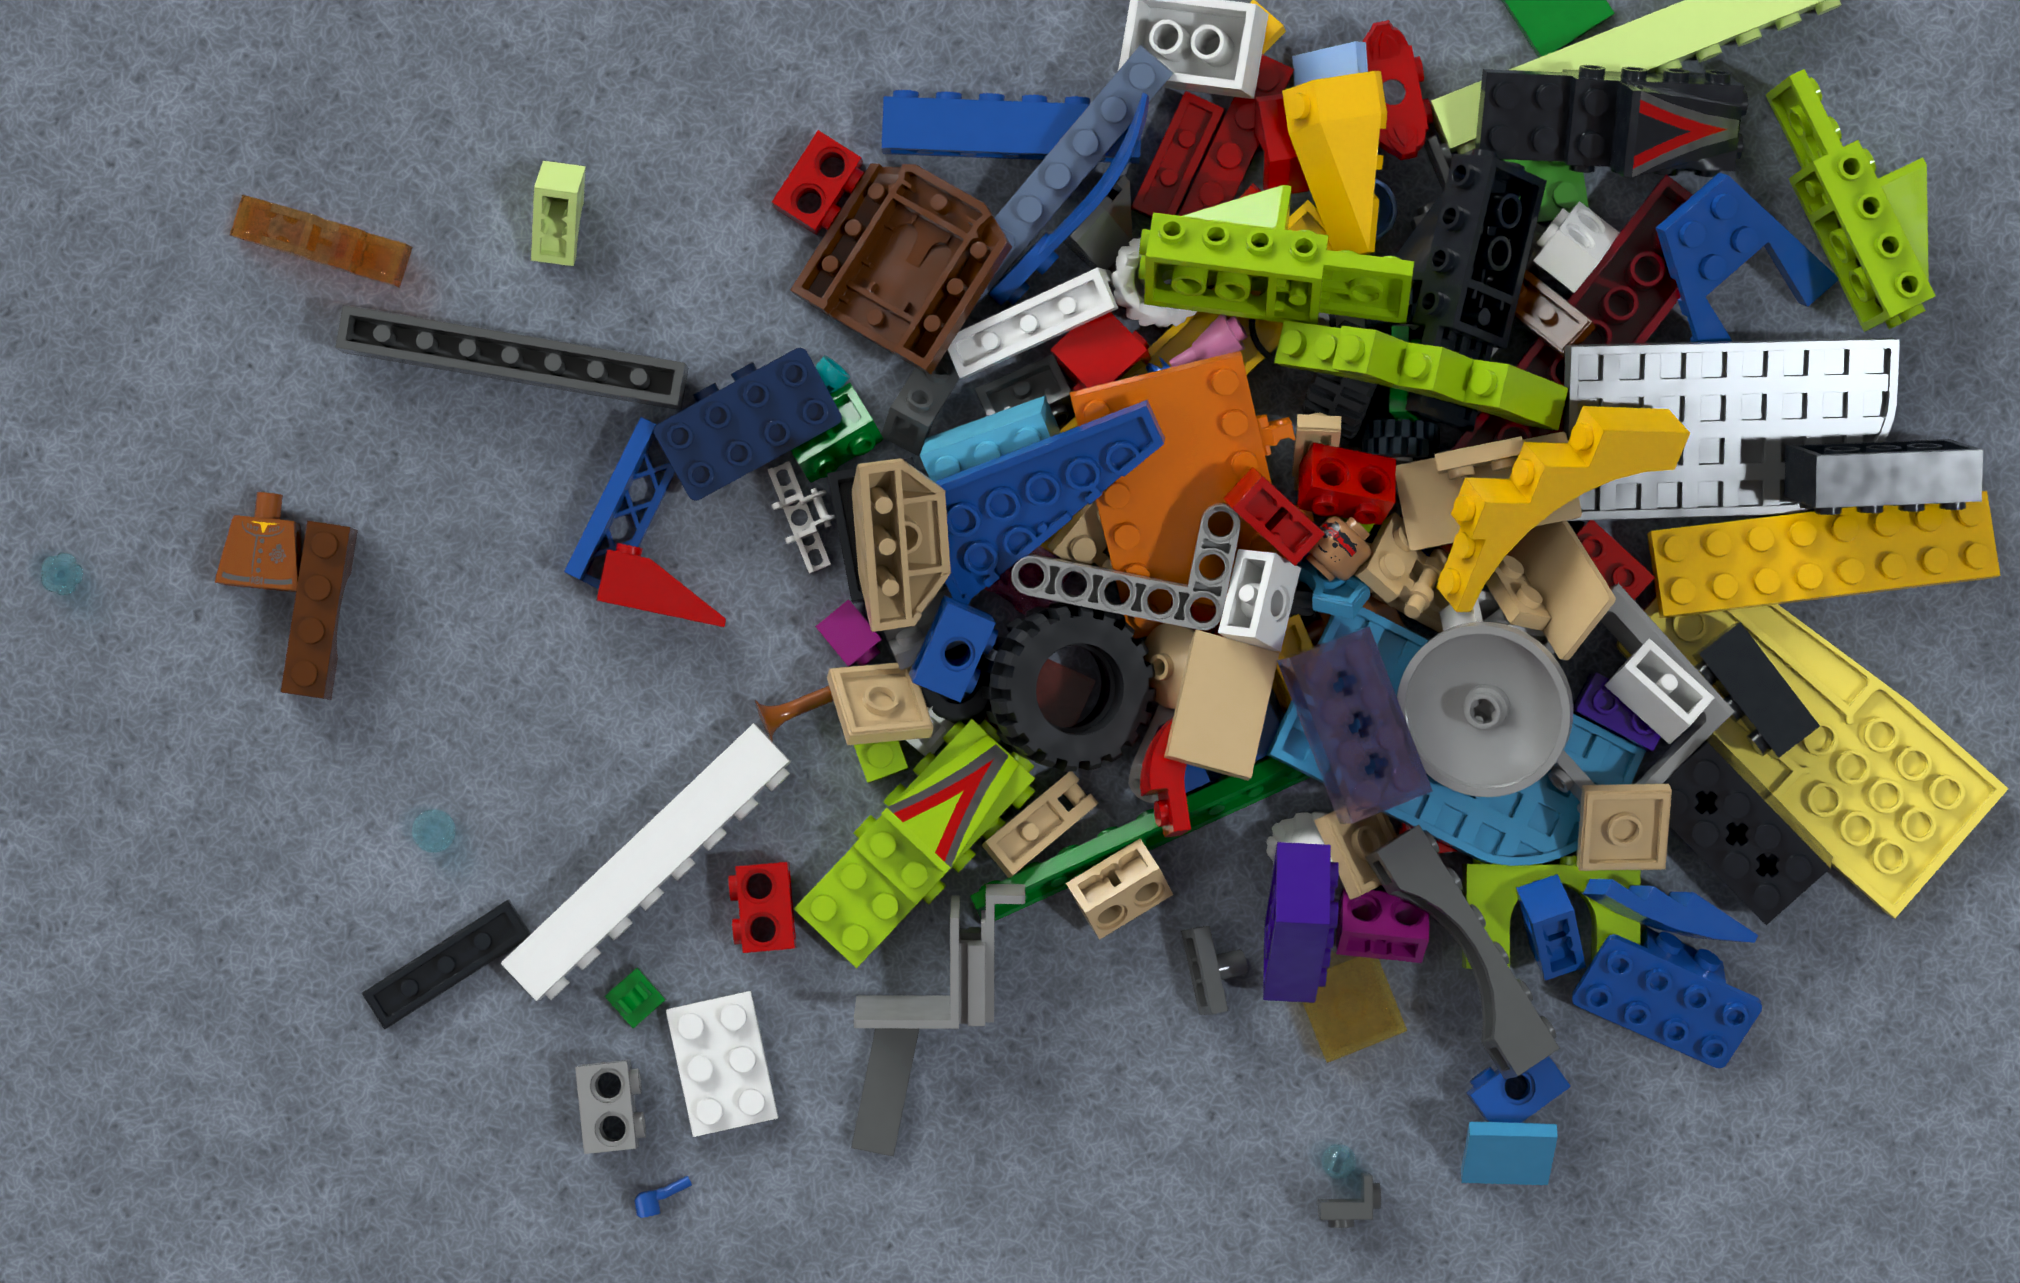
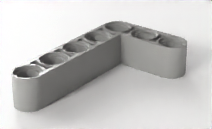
(1142, 586)

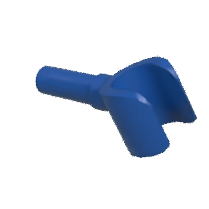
(647, 1201)

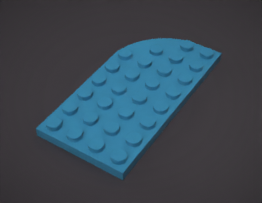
(1500, 830)

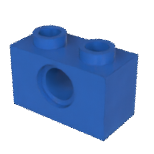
(953, 623)
(1543, 1085)

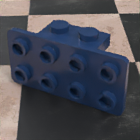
(747, 422)

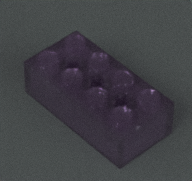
(1327, 718)

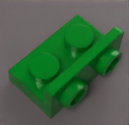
(850, 438)

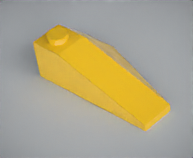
(1337, 142)

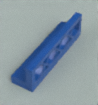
(612, 499)

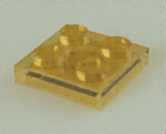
(1354, 1009)

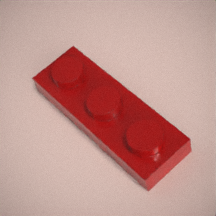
(1178, 156)

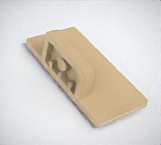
(1431, 486)
(1552, 587)

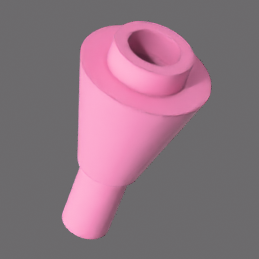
(1218, 339)

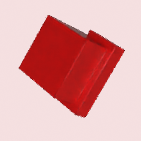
(1099, 352)

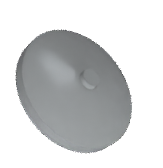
(1486, 708)

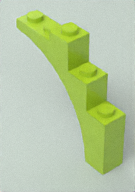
(1423, 370)

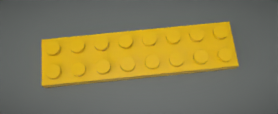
(1819, 556)

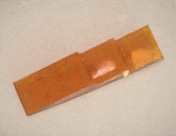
(321, 241)

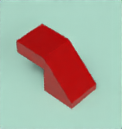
(1280, 158)

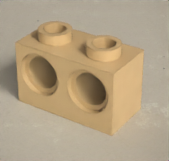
(1119, 888)

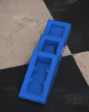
(1674, 913)

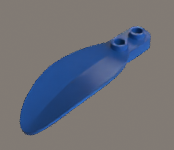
(1042, 254)

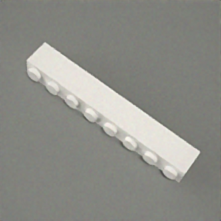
(646, 863)

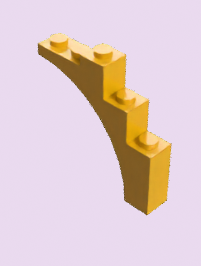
(1546, 476)

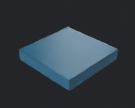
(1509, 1153)

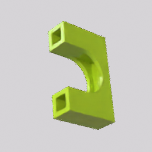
(1495, 895)

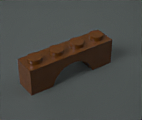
(316, 611)

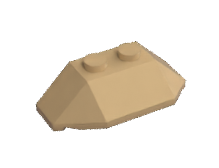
(899, 541)

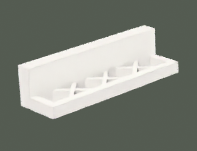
(1032, 322)

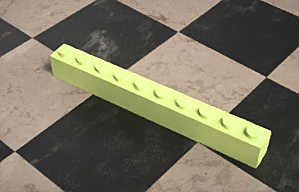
(1648, 42)

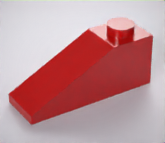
(646, 586)

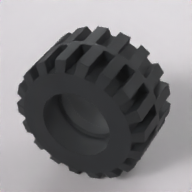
(1341, 397)

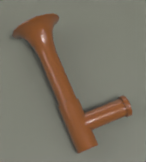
(776, 715)

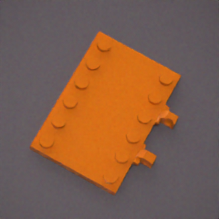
(1207, 449)

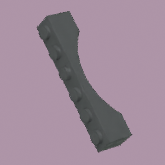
(1511, 1026)

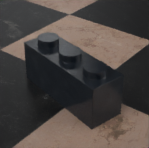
(1755, 691)

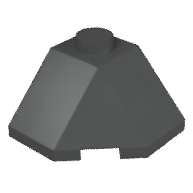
(1105, 229)

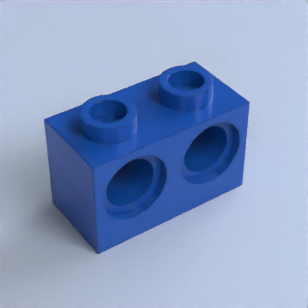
(1551, 927)

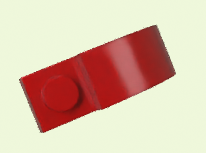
(1167, 780)

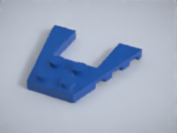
(1716, 236)

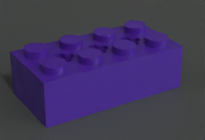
(1299, 922)

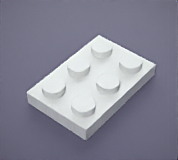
(722, 1063)

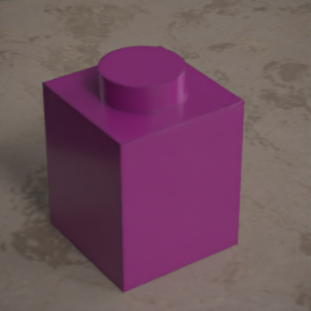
(850, 635)

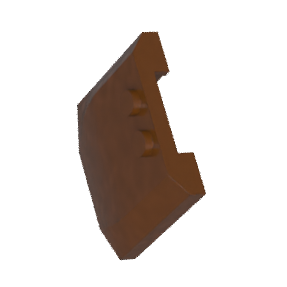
(905, 262)

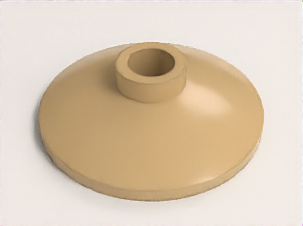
(1168, 652)

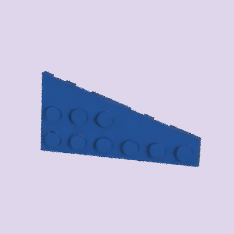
(1029, 494)

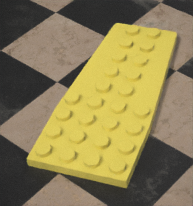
(1876, 774)

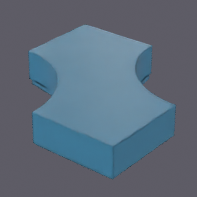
(1334, 597)

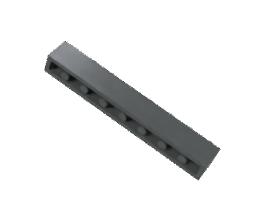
(512, 357)

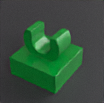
(635, 997)

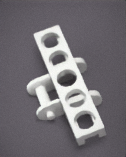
(810, 526)

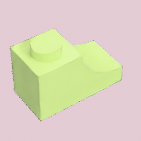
(557, 212)

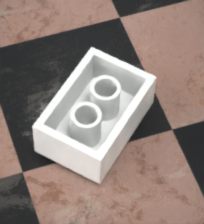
(1203, 42)

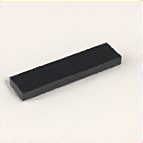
(446, 964)

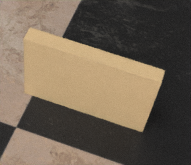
(1221, 705)

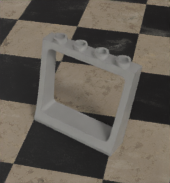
(1632, 629)

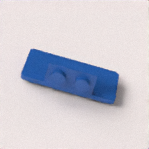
(1668, 995)

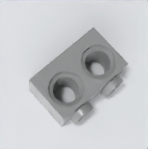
(596, 1106)

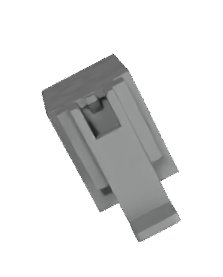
(970, 977)

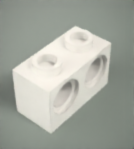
(1574, 245)

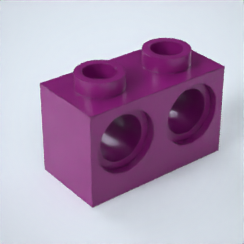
(1381, 933)

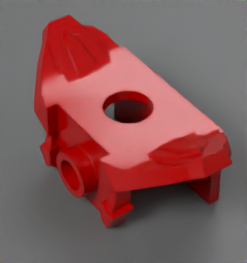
(1410, 118)

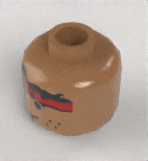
(1340, 549)

